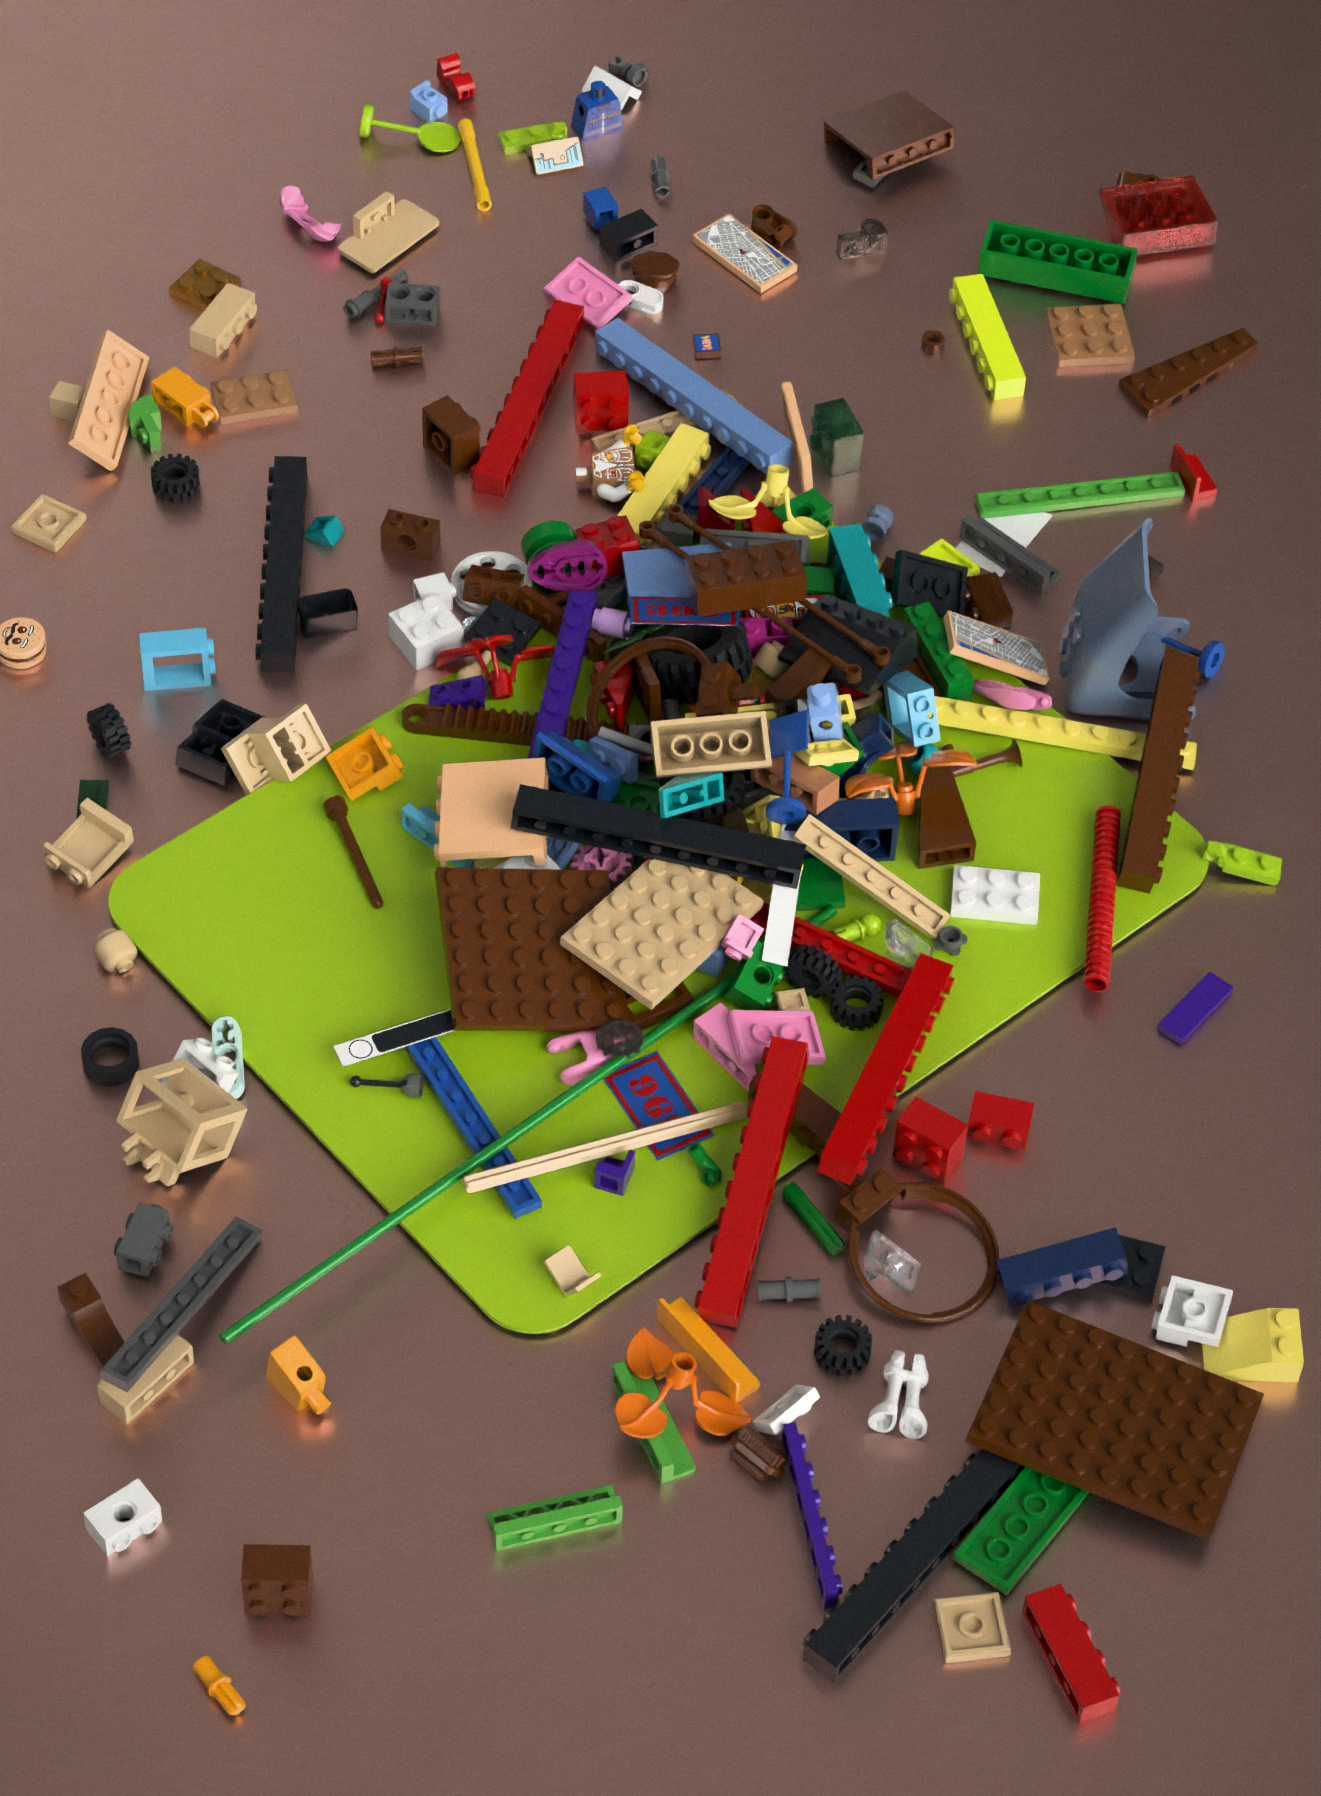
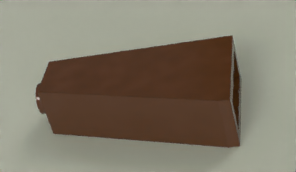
(943, 823)

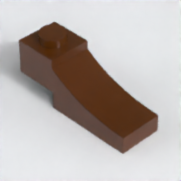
(90, 1318)

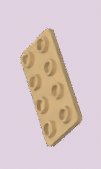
(385, 231)

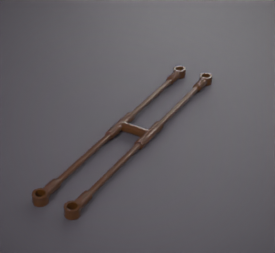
(852, 672)

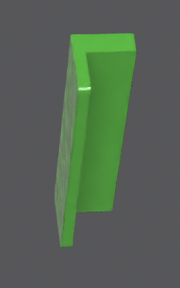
(667, 1450)

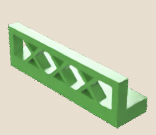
(555, 1522)

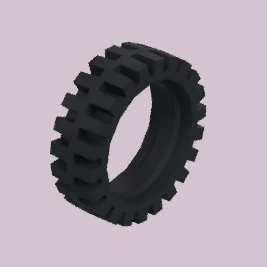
(733, 798)

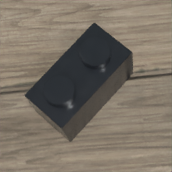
(628, 235)

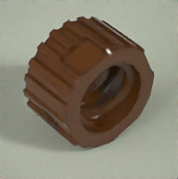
(928, 339)

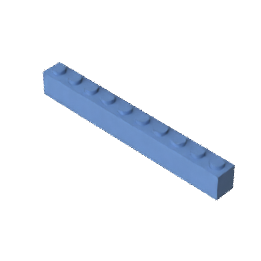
(693, 396)

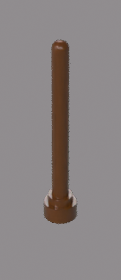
(337, 811)

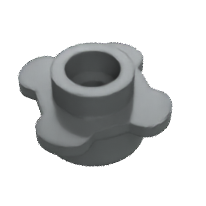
(955, 937)

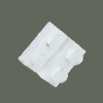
(214, 1066)
(1192, 1312)

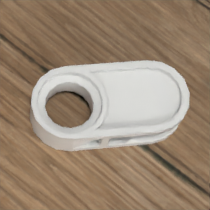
(644, 298)

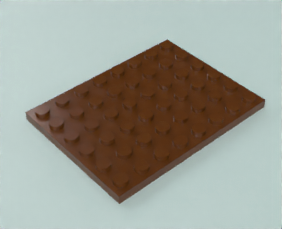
(1116, 1419)

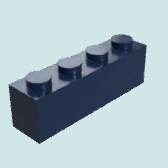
(1062, 1267)

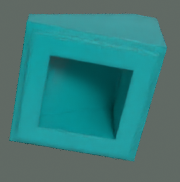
(325, 530)

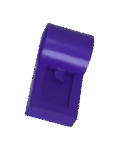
(464, 692)

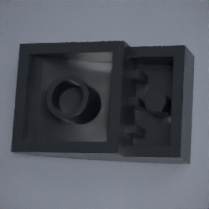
(202, 749)

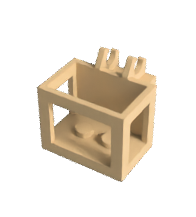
(183, 1129)

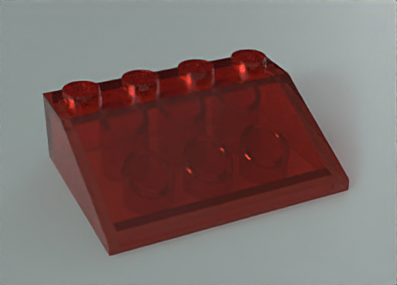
(1159, 215)

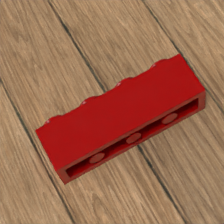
(1071, 1653)

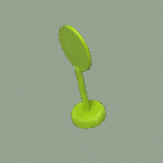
(432, 135)

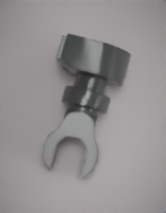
(634, 74)

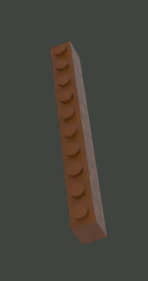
(1157, 772)

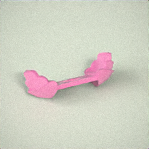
(293, 206)

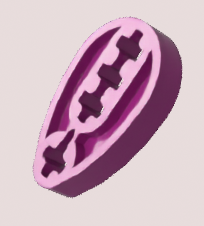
(572, 551)

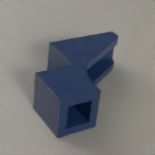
(875, 738)

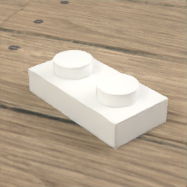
(786, 1409)

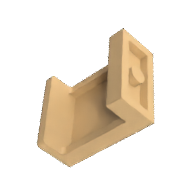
(89, 845)

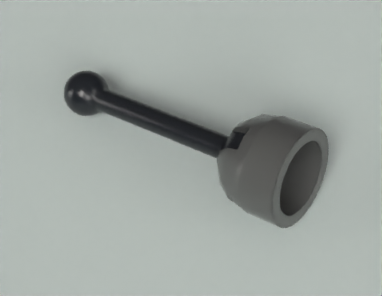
(410, 1085)

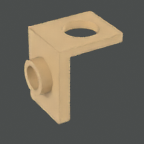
(569, 1271)

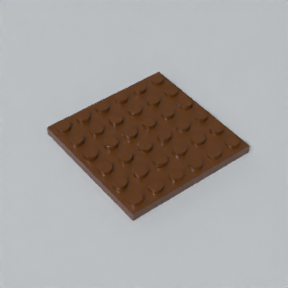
(507, 950)

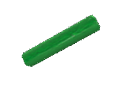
(813, 1218)

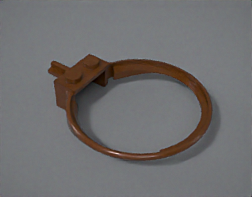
(718, 688)
(877, 1190)

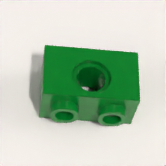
(809, 504)
(744, 988)

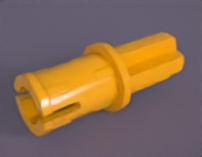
(219, 1685)

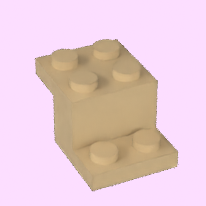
(276, 749)

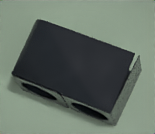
(340, 611)

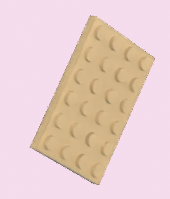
(659, 927)

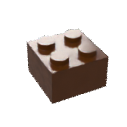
(450, 435)
(277, 1579)

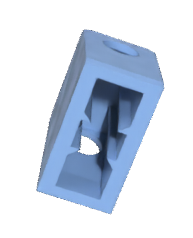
(825, 705)

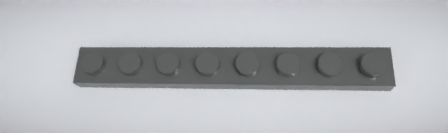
(180, 1304)

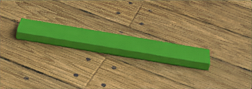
(1079, 495)

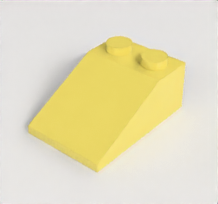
(1258, 1347)

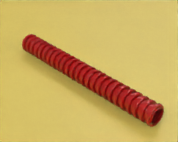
(1102, 899)

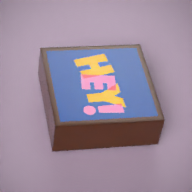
(706, 346)

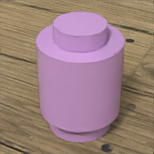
(612, 622)

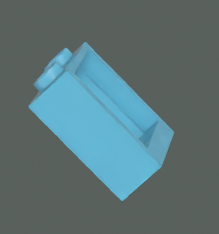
(173, 644)
(907, 707)

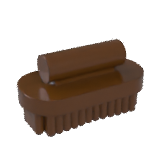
(757, 1454)

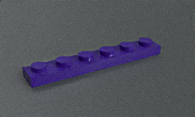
(814, 1526)

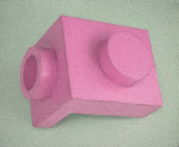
(741, 938)

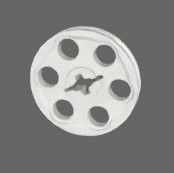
(502, 561)

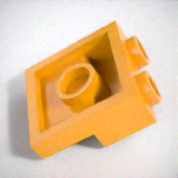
(365, 764)

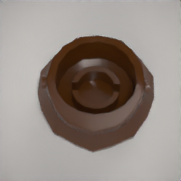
(655, 269)

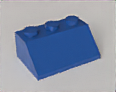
(575, 770)

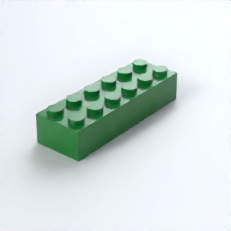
(1057, 261)

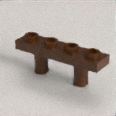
(550, 615)

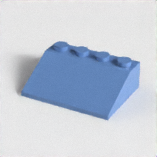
(659, 573)

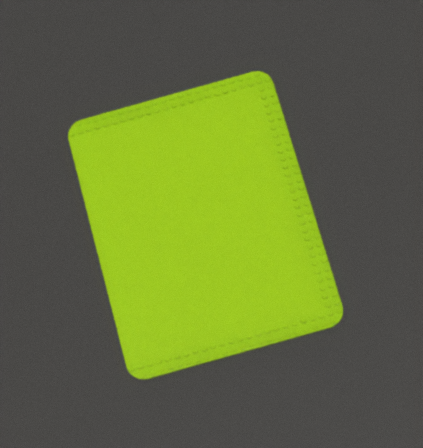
(276, 930)

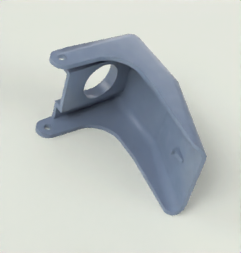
(1108, 625)

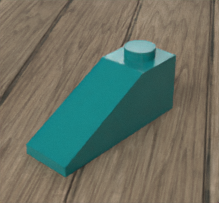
(690, 793)

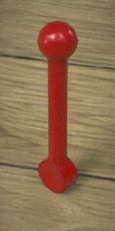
(379, 318)

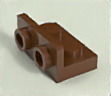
(487, 583)

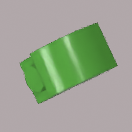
(146, 422)

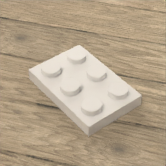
(995, 895)

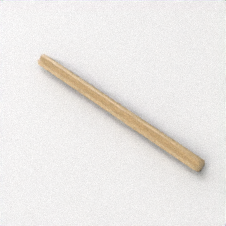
(604, 1147)

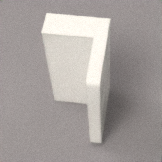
(618, 86)

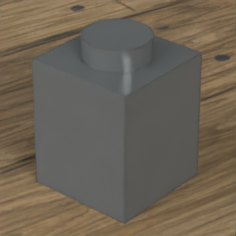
(676, 532)

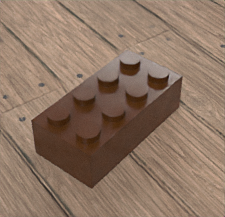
(745, 578)

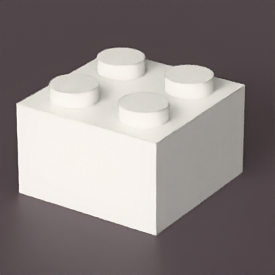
(425, 630)

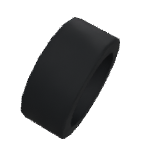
(110, 1038)

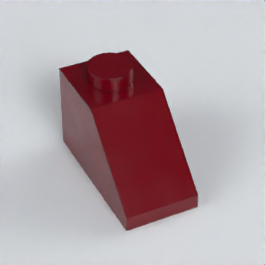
(708, 517)

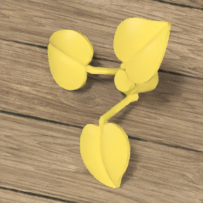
(772, 494)

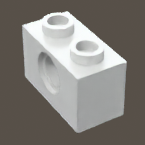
(131, 1502)

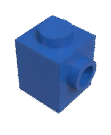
(599, 207)

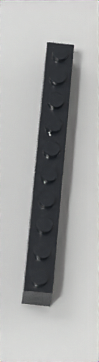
(283, 564)
(658, 838)
(908, 1563)

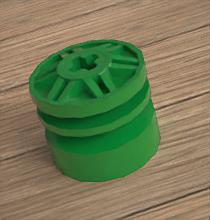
(542, 537)

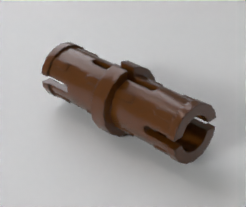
(396, 357)

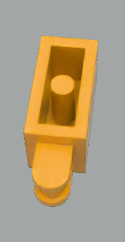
(183, 398)

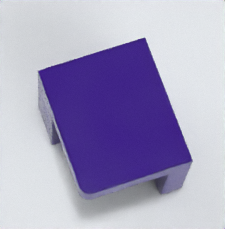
(614, 1174)

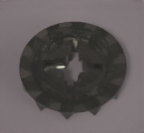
(617, 1030)

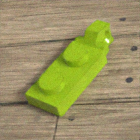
(517, 140)
(1244, 862)

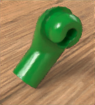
(710, 1171)

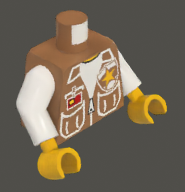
(613, 469)

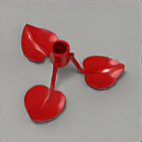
(500, 680)

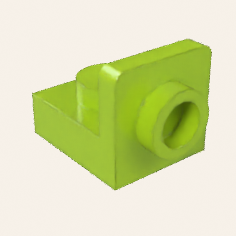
(649, 449)

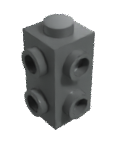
(143, 1239)

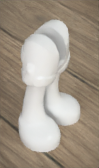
(884, 1415)

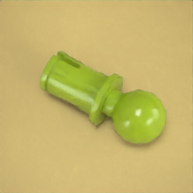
(857, 929)

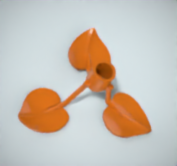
(905, 793)
(642, 1418)

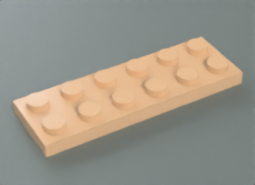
(106, 401)

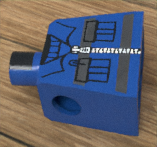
(596, 112)

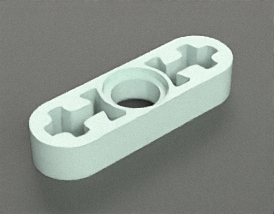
(235, 1045)

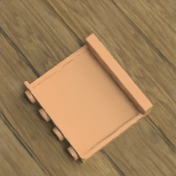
(479, 808)

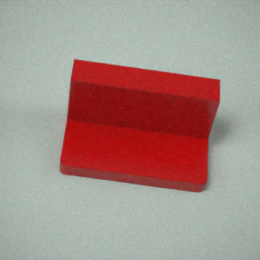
(1193, 474)

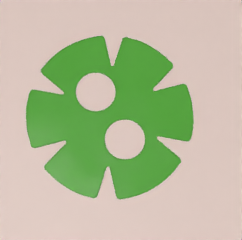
(618, 644)

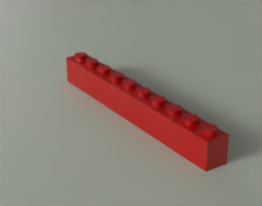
(528, 399)
(886, 1070)
(753, 1182)

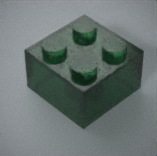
(836, 437)

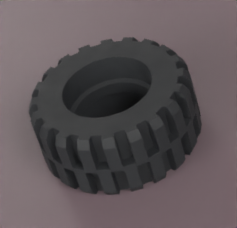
(681, 673)

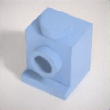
(427, 102)

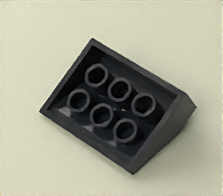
(867, 624)

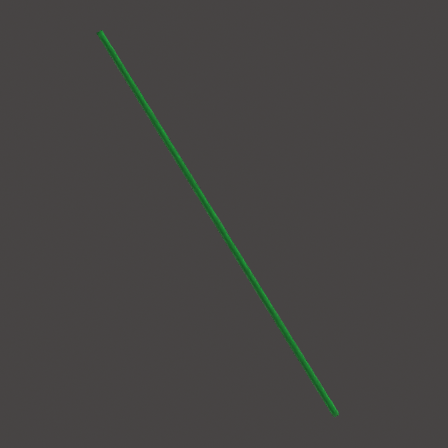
(481, 1157)

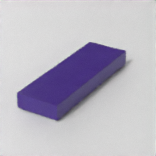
(1195, 1008)

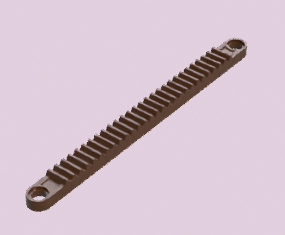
(491, 725)

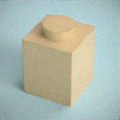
(66, 400)

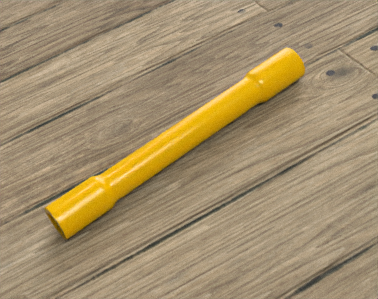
(480, 190)

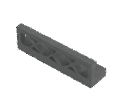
(743, 539)
(1008, 554)

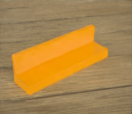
(707, 1349)

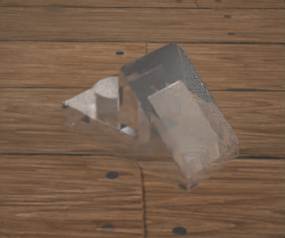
(904, 945)
(889, 1260)

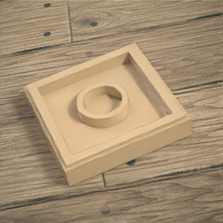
(48, 523)
(971, 1627)

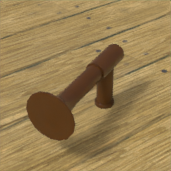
(1011, 754)

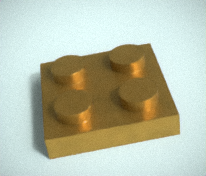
(202, 284)

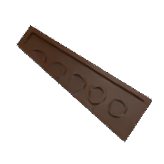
(1161, 383)

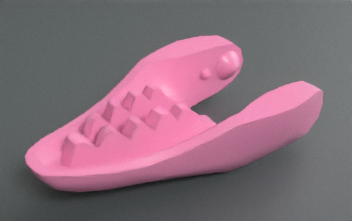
(1013, 698)
(594, 1059)

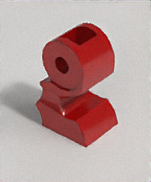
(449, 74)

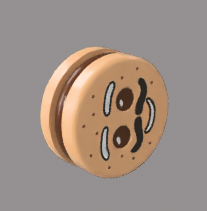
(22, 643)

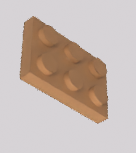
(254, 397)

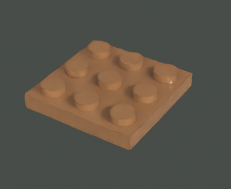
(1090, 335)

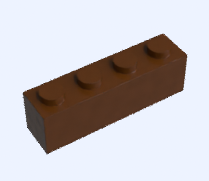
(812, 1118)

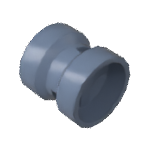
(877, 522)

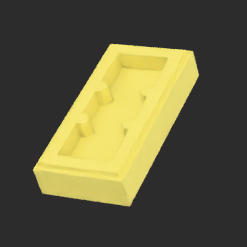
(828, 753)

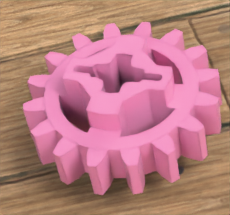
(615, 862)

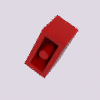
(1000, 1120)

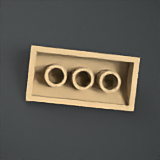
(710, 744)

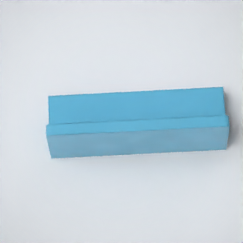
(422, 826)

